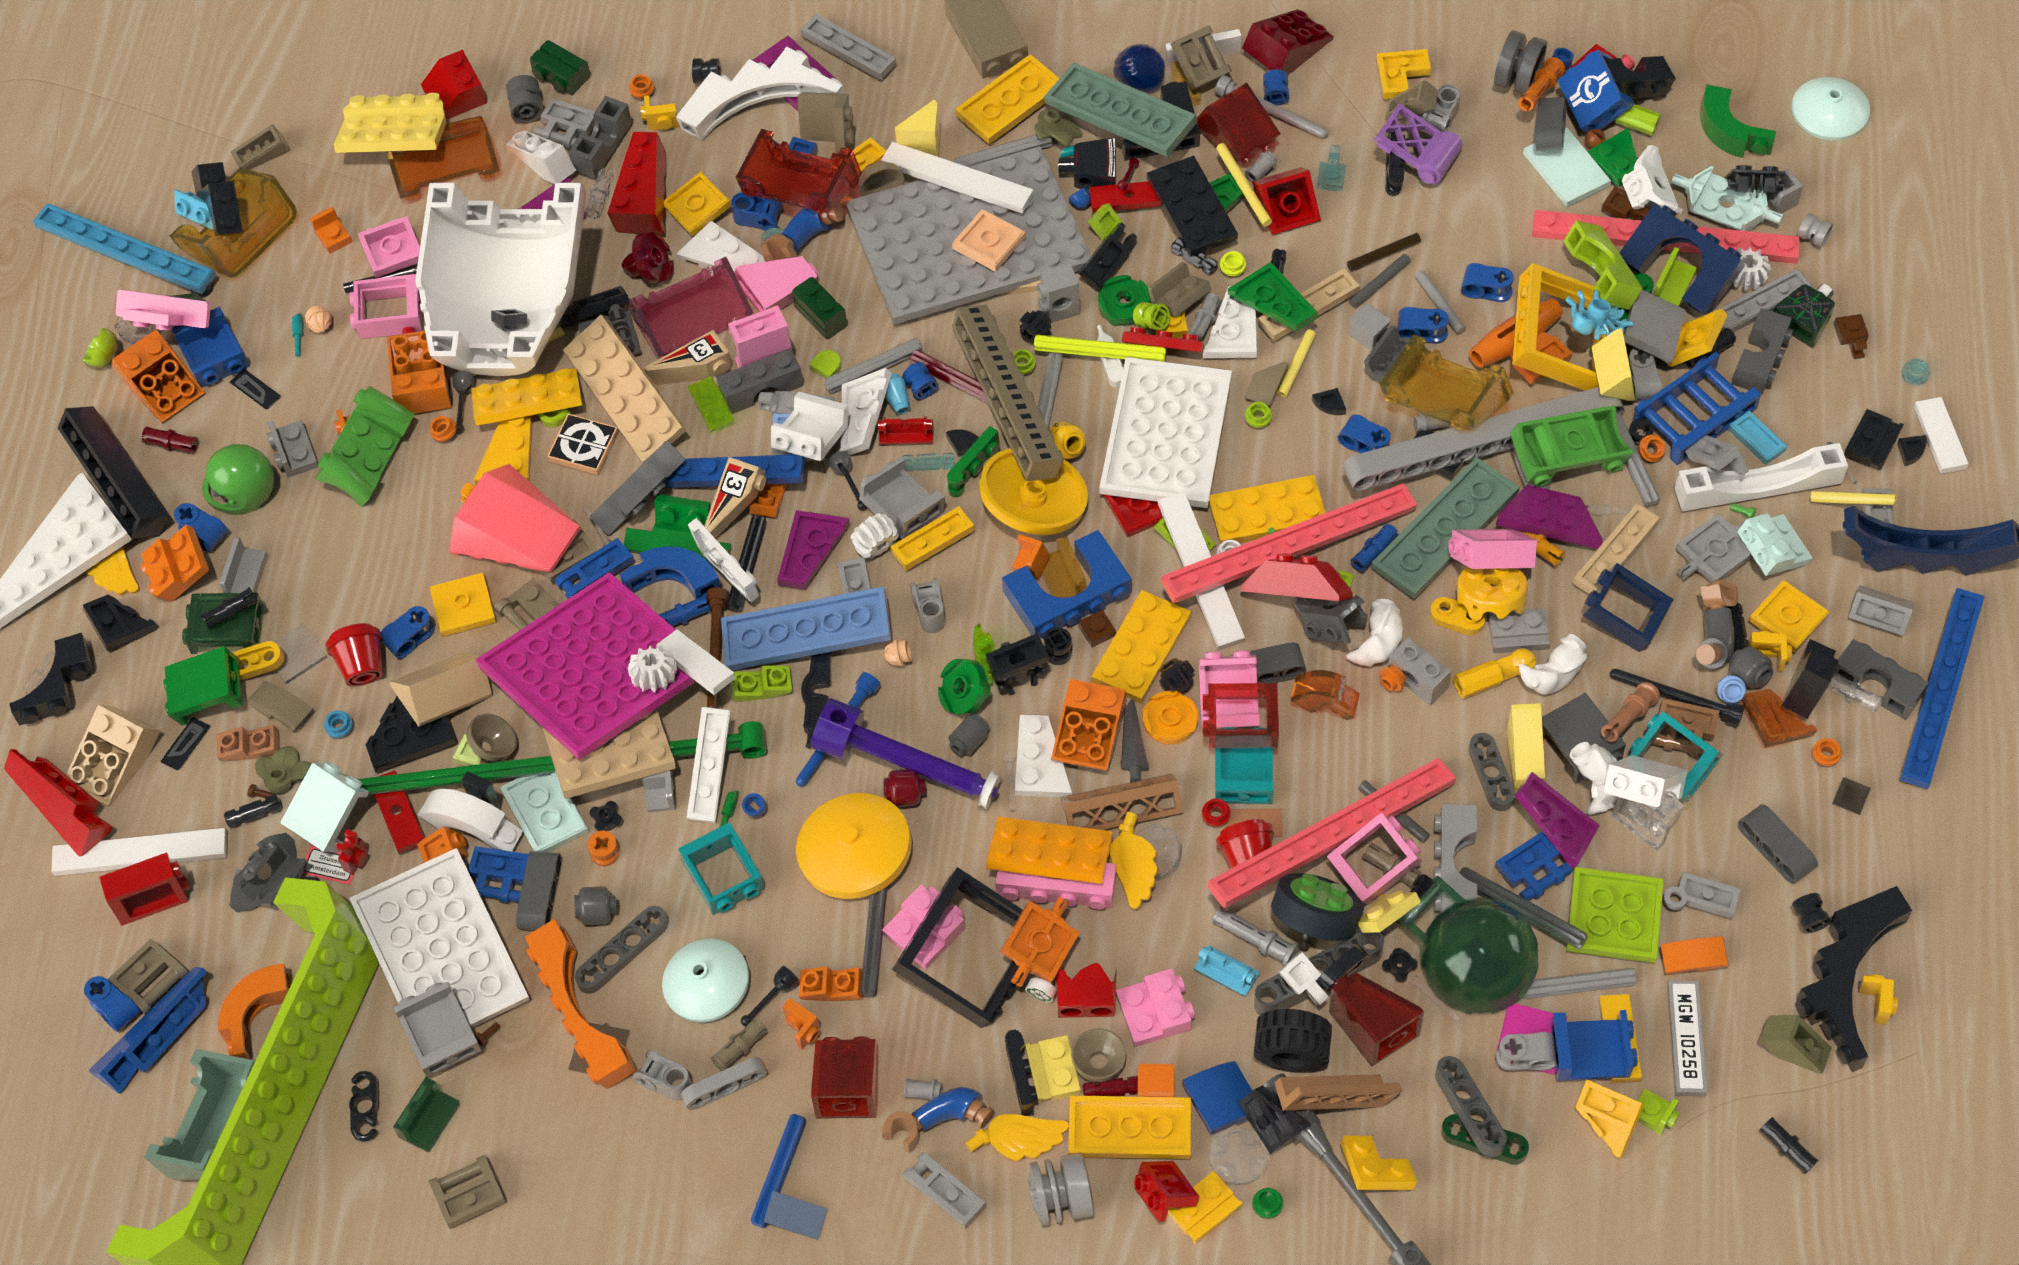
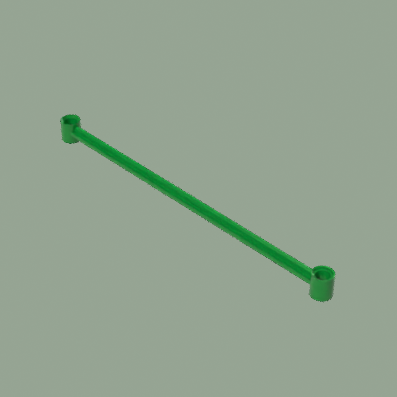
(748, 740)

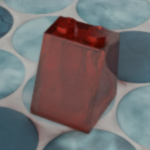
(1239, 123)
(1374, 1017)
(844, 1078)

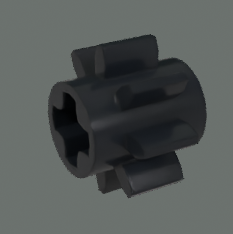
(1034, 324)
(1176, 675)

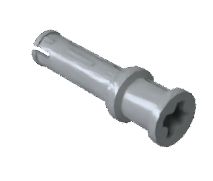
(1267, 942)

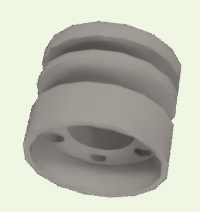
(1060, 1189)

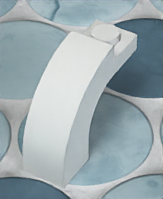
(471, 815)

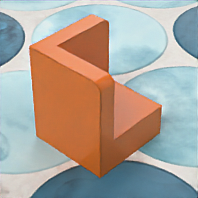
(1032, 554)
(1156, 1080)

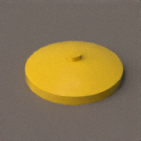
(1035, 505)
(853, 845)

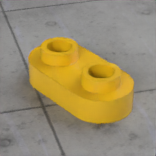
(1455, 617)
(257, 659)

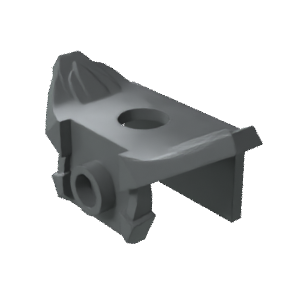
(1330, 623)
(249, 890)

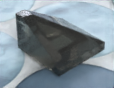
(1851, 795)

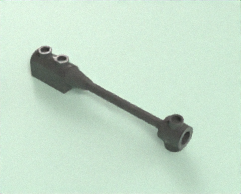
(1317, 1142)

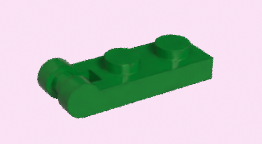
(972, 461)

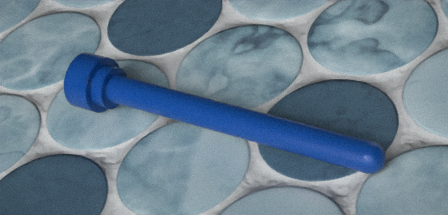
(866, 686)

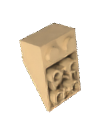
(111, 753)

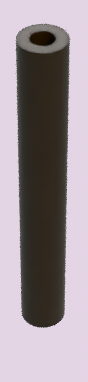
(1383, 251)

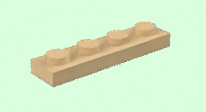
(1321, 296)
(1617, 547)

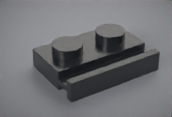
(1873, 439)

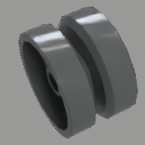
(1519, 61)

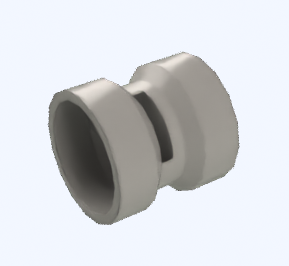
(1815, 230)

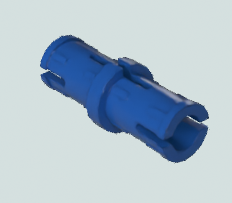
(1374, 547)
(684, 612)

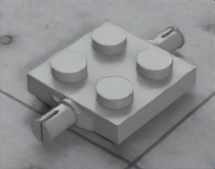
(1713, 550)

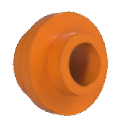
(641, 86)
(442, 428)
(1659, 448)
(1392, 678)
(1830, 746)

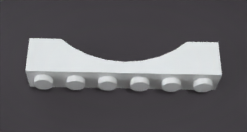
(1810, 470)

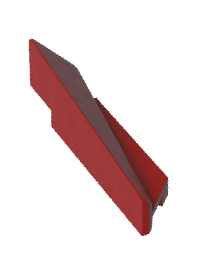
(59, 800)

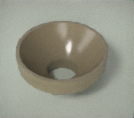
(889, 178)
(495, 732)
(1097, 1042)

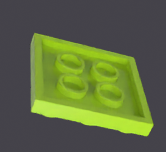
(1616, 913)

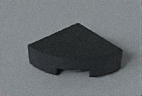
(1329, 402)
(961, 440)
(1911, 448)

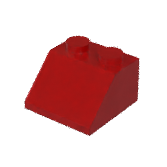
(455, 83)
(1288, 199)

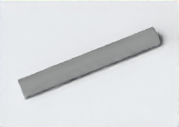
(1440, 302)

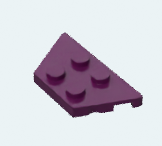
(1551, 515)

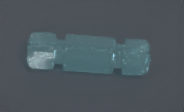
(929, 461)

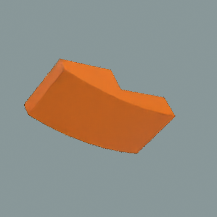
(768, 500)
(1694, 954)
(830, 985)

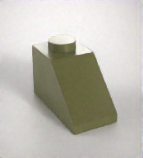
(1795, 1042)

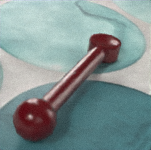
(1133, 163)

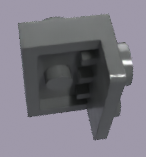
(1385, 353)

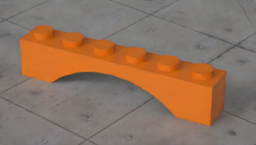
(556, 955)

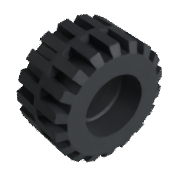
(1293, 1040)

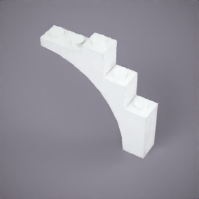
(754, 83)

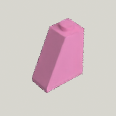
(772, 281)

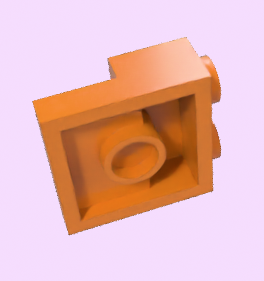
(174, 564)

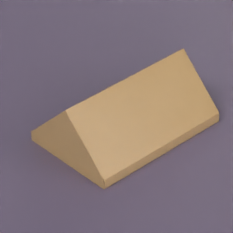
(442, 688)

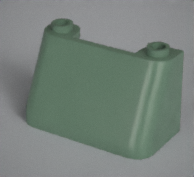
(218, 1088)

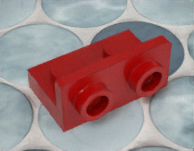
(1164, 1187)

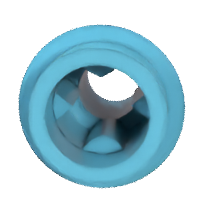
(897, 394)

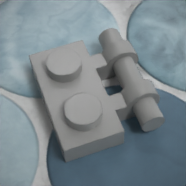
(566, 117)

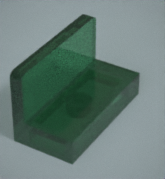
(426, 1116)

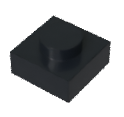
(509, 318)

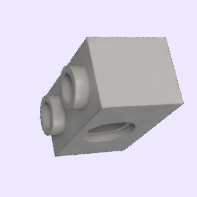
(1059, 293)
(1422, 671)

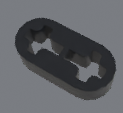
(1343, 966)

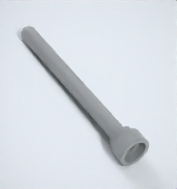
(1226, 85)

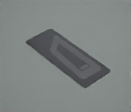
(255, 389)
(185, 743)

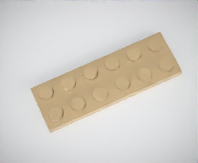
(624, 388)

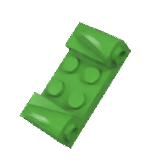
(1569, 443)
(365, 444)

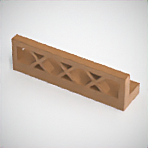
(1123, 793)
(1335, 1092)

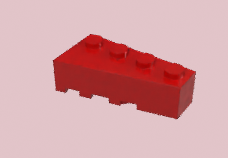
(640, 188)

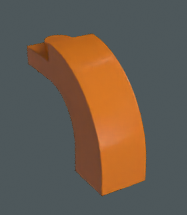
(246, 1000)

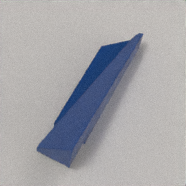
(152, 1032)

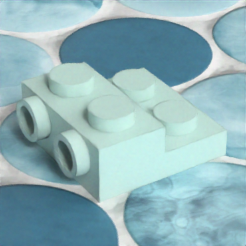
(1774, 543)

